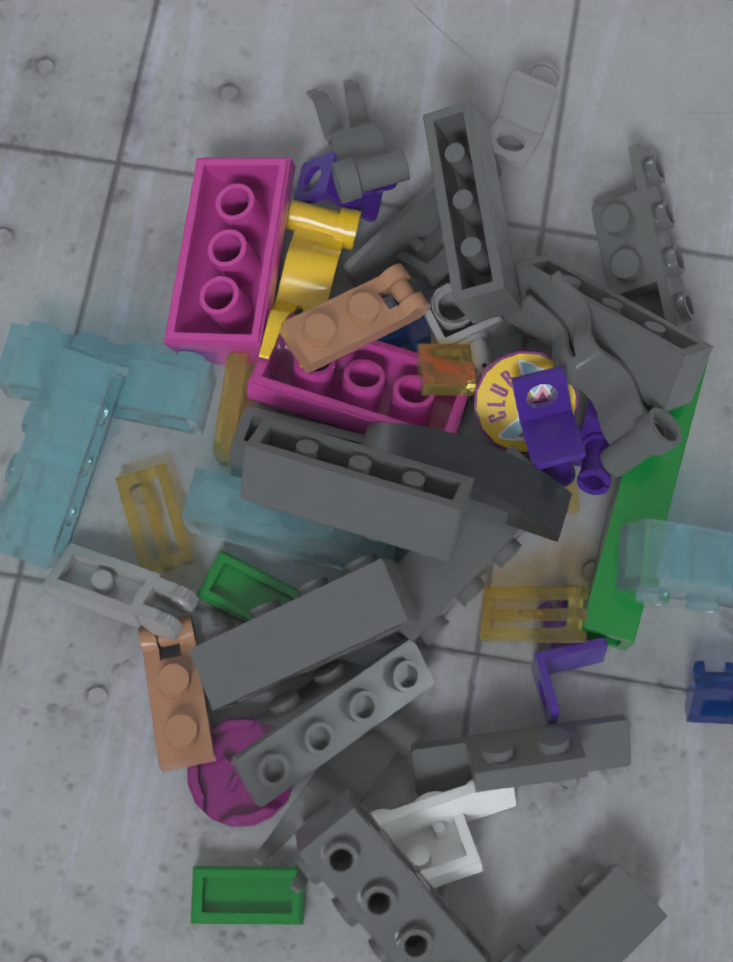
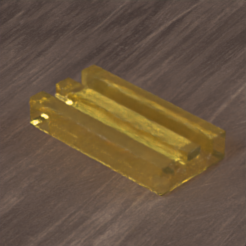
(231, 404)
(166, 561)
(573, 614)

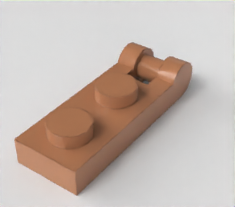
(353, 319)
(177, 700)

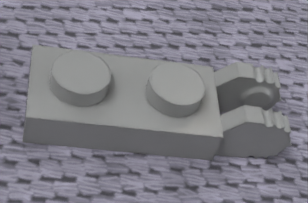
(118, 590)

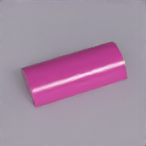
(230, 256)
(355, 390)

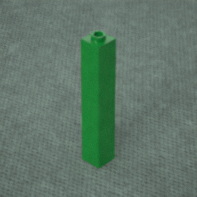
(637, 495)

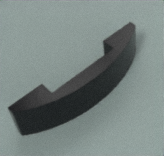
(501, 479)

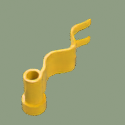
(309, 262)

